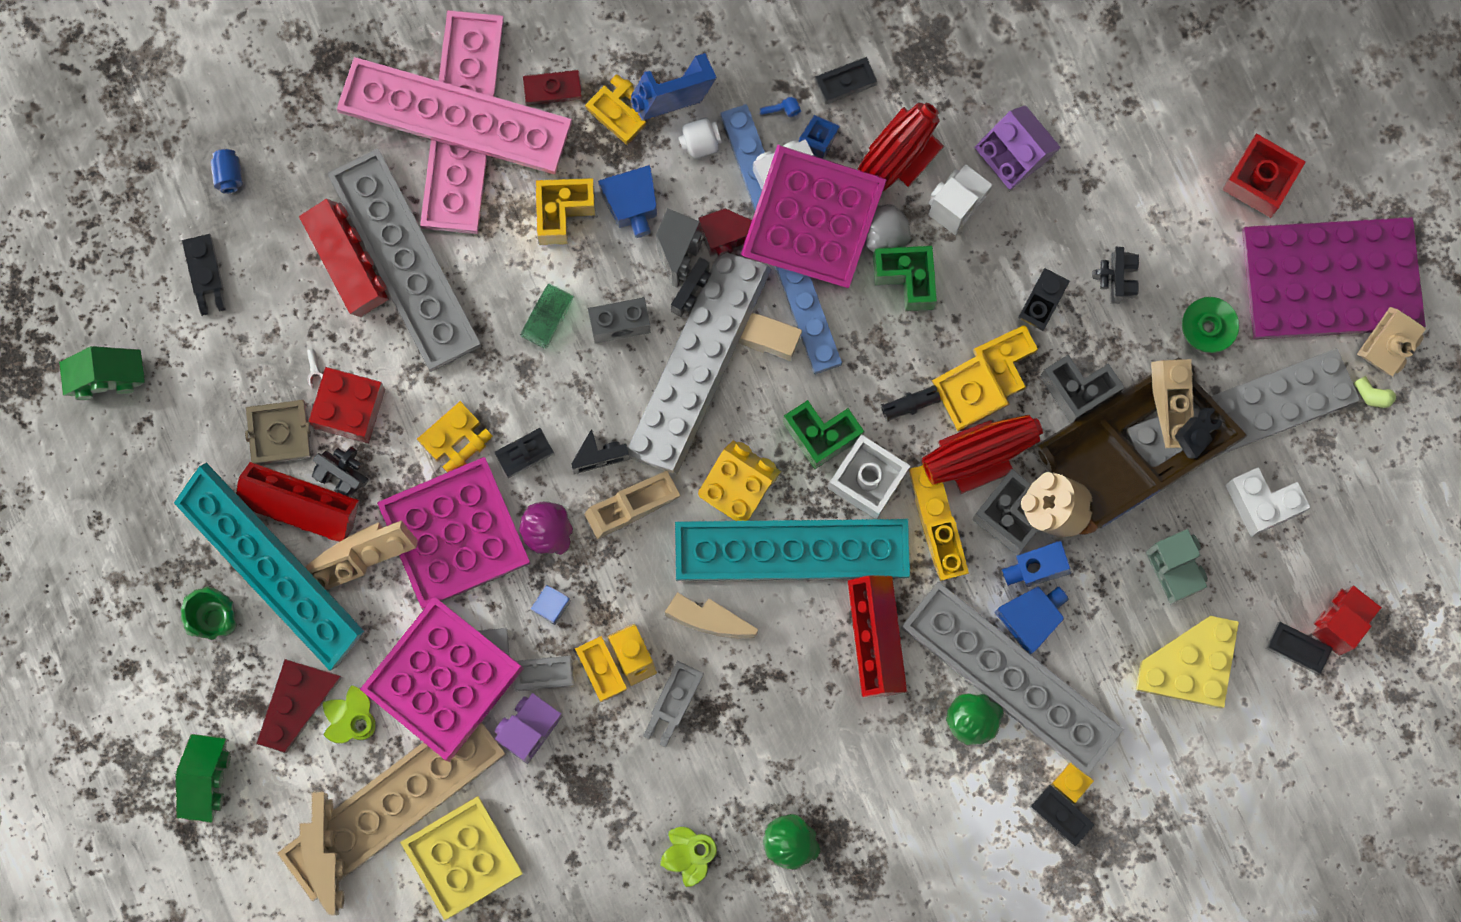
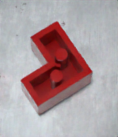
(1346, 621)

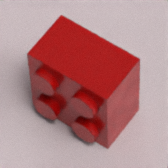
(1263, 175)
(347, 405)

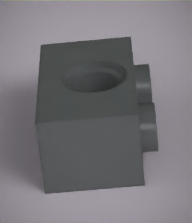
(619, 320)

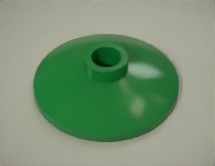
(1219, 315)

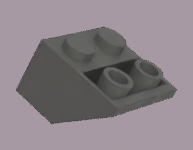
(676, 242)

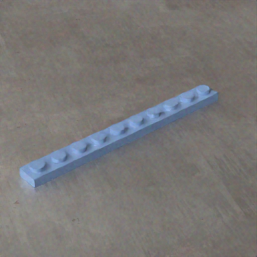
(797, 287)

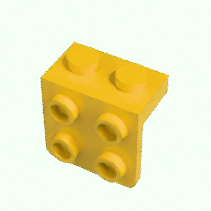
(738, 481)

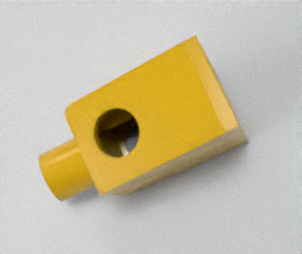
(632, 654)

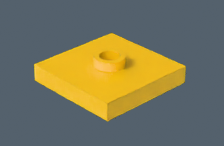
(970, 392)

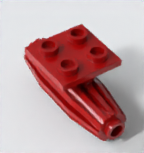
(904, 146)
(981, 452)

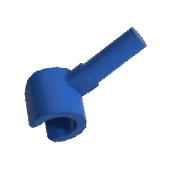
(789, 104)

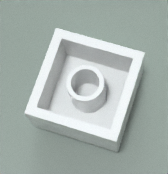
(868, 477)

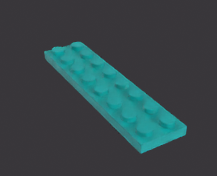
(791, 549)
(268, 566)

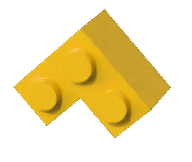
(558, 201)

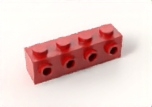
(344, 257)
(297, 502)
(877, 636)

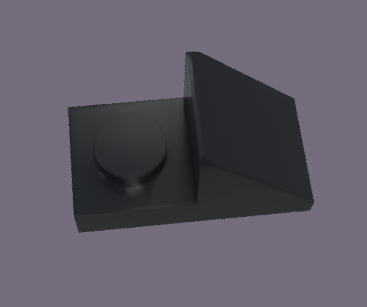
(590, 458)

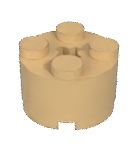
(1057, 505)

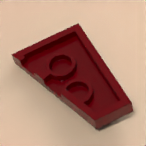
(293, 703)

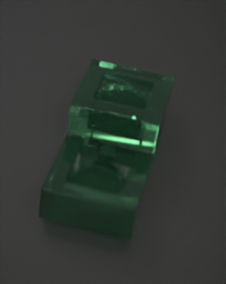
(547, 315)

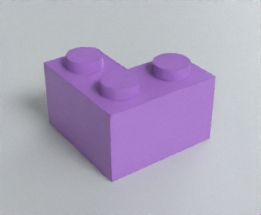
(528, 729)

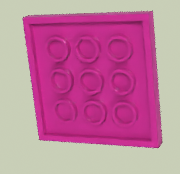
(813, 216)
(459, 530)
(441, 679)

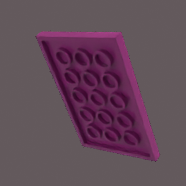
(1330, 276)

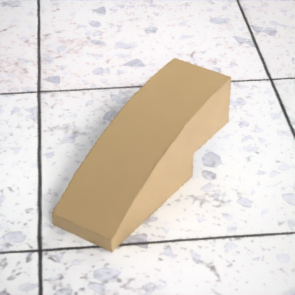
(770, 336)
(631, 504)
(708, 619)

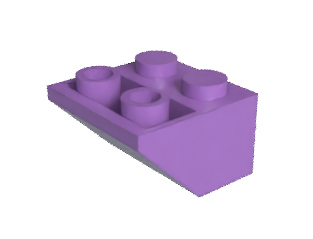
(1017, 146)

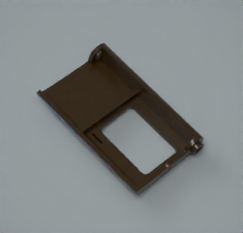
(1110, 467)

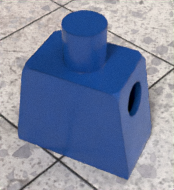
(631, 199)
(1052, 565)
(1033, 616)

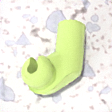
(1374, 397)

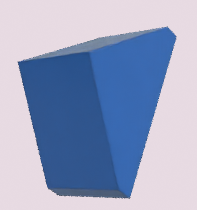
(819, 136)

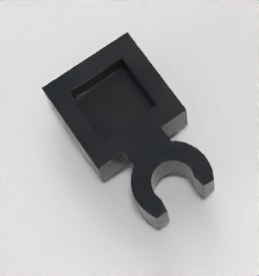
(1195, 433)

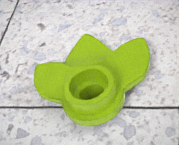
(345, 715)
(684, 855)

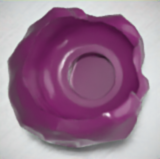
(546, 528)

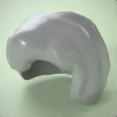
(888, 229)

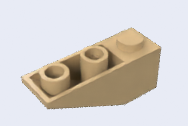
(1172, 396)

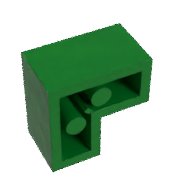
(911, 268)
(101, 370)
(818, 439)
(201, 777)

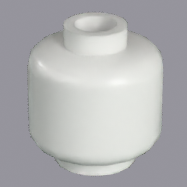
(700, 138)

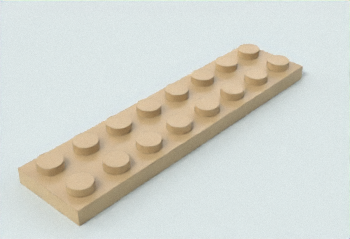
(397, 802)

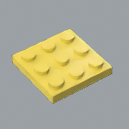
(461, 858)

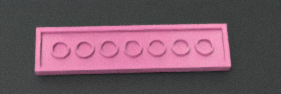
(454, 115)
(454, 173)

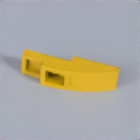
(938, 526)

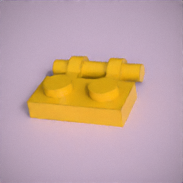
(613, 112)
(449, 431)

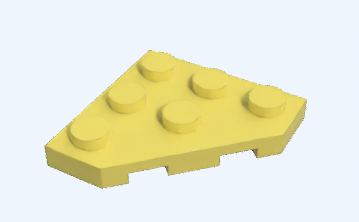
(1193, 665)

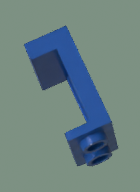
(658, 99)

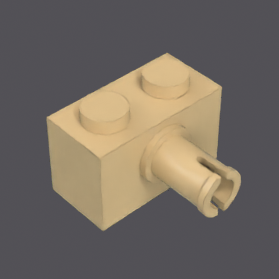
(1392, 342)

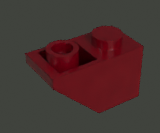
(724, 231)

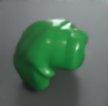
(208, 614)
(974, 719)
(790, 842)

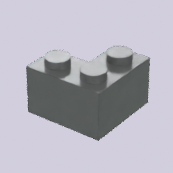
(1079, 394)
(1001, 517)

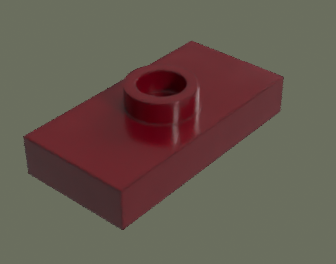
(552, 87)

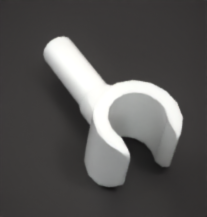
(314, 367)

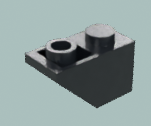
(1043, 299)

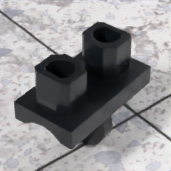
(1120, 262)
(524, 452)
(330, 465)

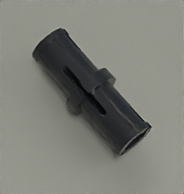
(910, 403)

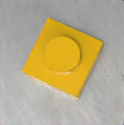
(1072, 783)

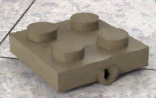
(278, 432)

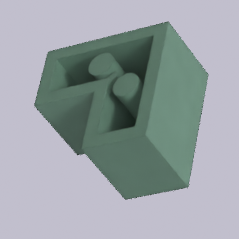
(1176, 566)

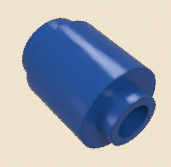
(226, 171)

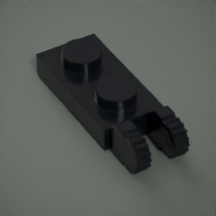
(204, 271)

